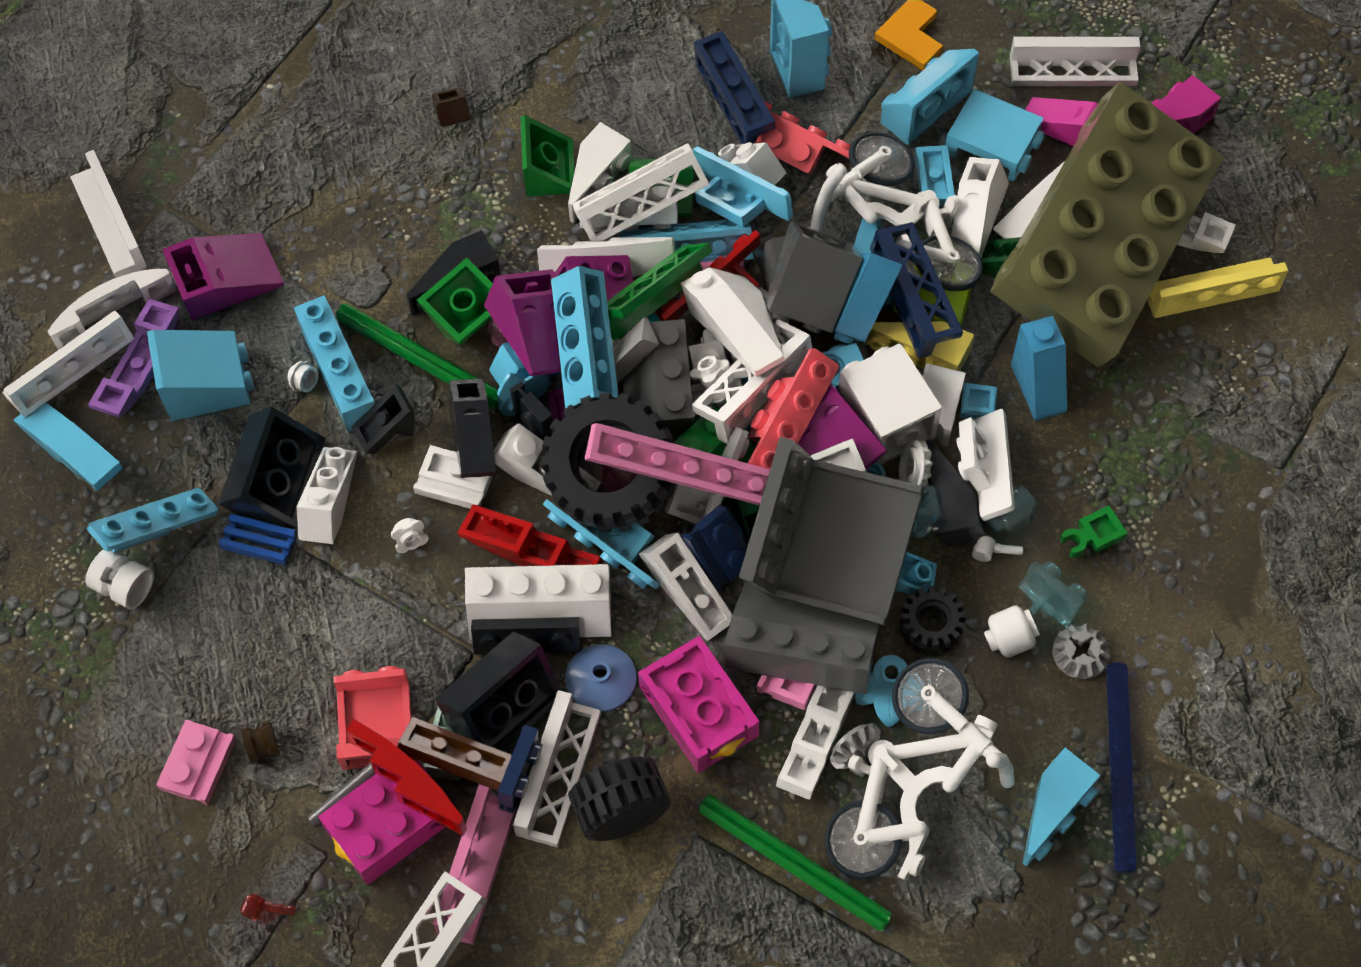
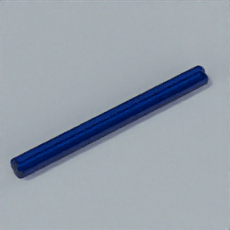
(1121, 768)

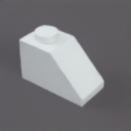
(947, 388)

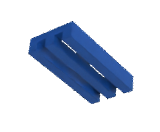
(261, 527)

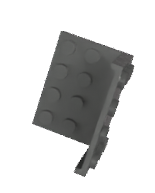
(830, 535)

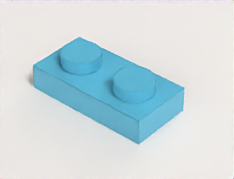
(934, 171)

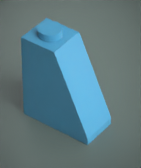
(865, 298)
(1041, 367)

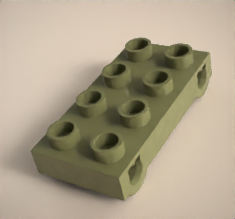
(1108, 224)

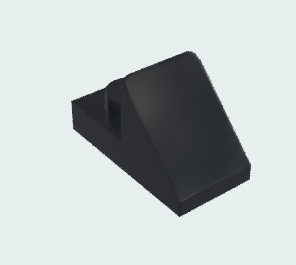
(385, 419)

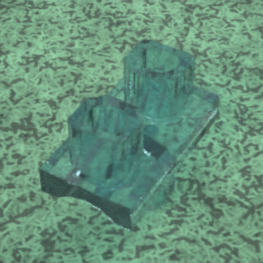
(1050, 594)

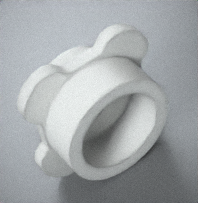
(709, 370)
(409, 535)

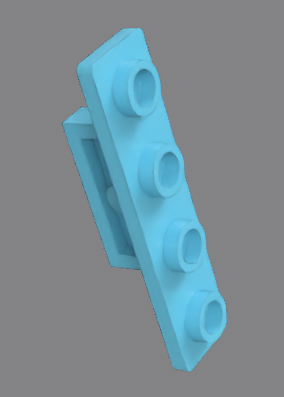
(738, 193)
(151, 520)
(617, 546)

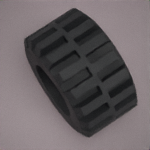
(619, 798)

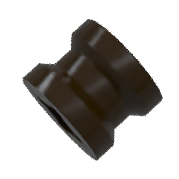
(260, 741)

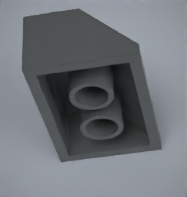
(664, 376)

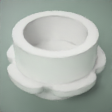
(302, 376)

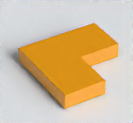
(904, 33)

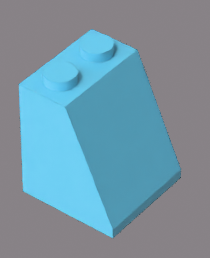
(199, 371)

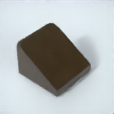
(451, 106)

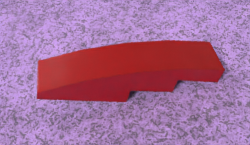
(520, 541)
(414, 785)

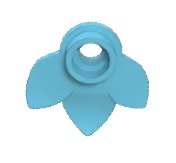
(536, 384)
(880, 689)

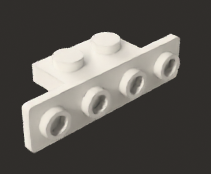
(987, 462)

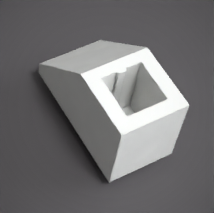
(755, 159)

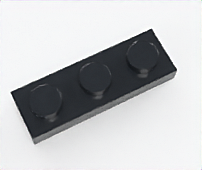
(553, 634)

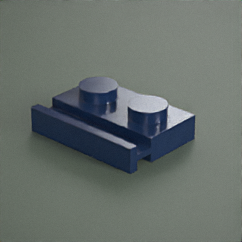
(717, 546)
(516, 775)

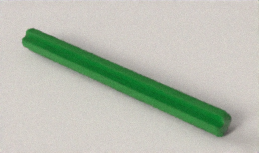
(408, 349)
(795, 863)

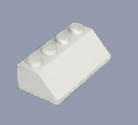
(541, 593)

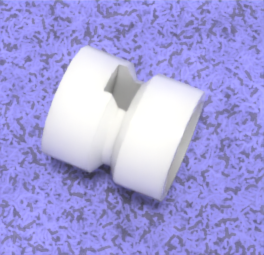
(119, 578)

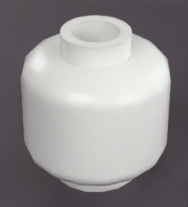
(1011, 631)

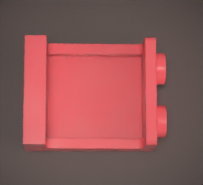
(377, 701)

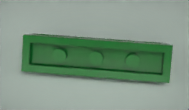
(654, 288)

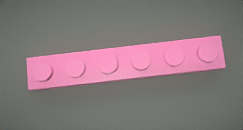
(676, 464)

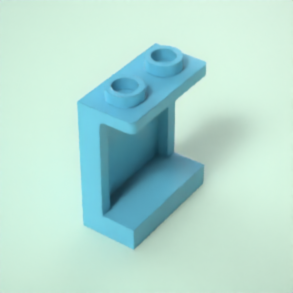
(996, 132)

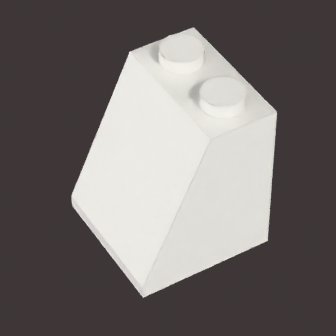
(891, 399)

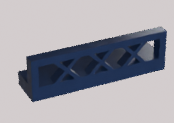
(732, 88)
(905, 294)

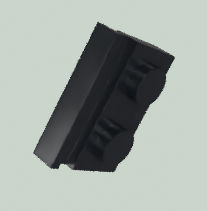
(531, 412)

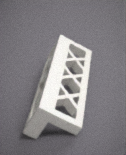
(1072, 55)
(634, 183)
(107, 219)
(68, 364)
(752, 396)
(542, 775)
(449, 935)

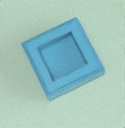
(977, 400)

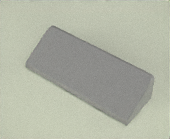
(633, 348)

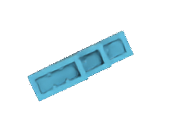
(70, 445)

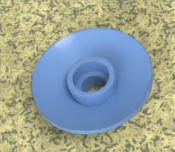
(605, 692)

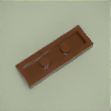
(454, 753)

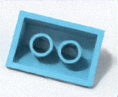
(800, 45)
(930, 94)

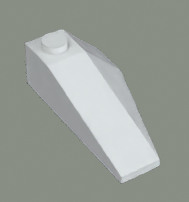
(735, 316)

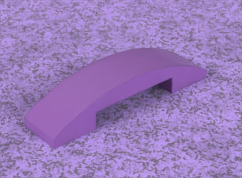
(135, 368)

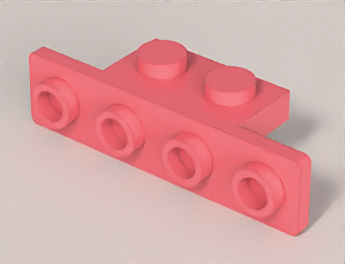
(798, 145)
(790, 406)

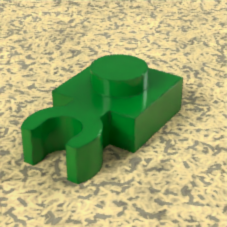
(1096, 530)

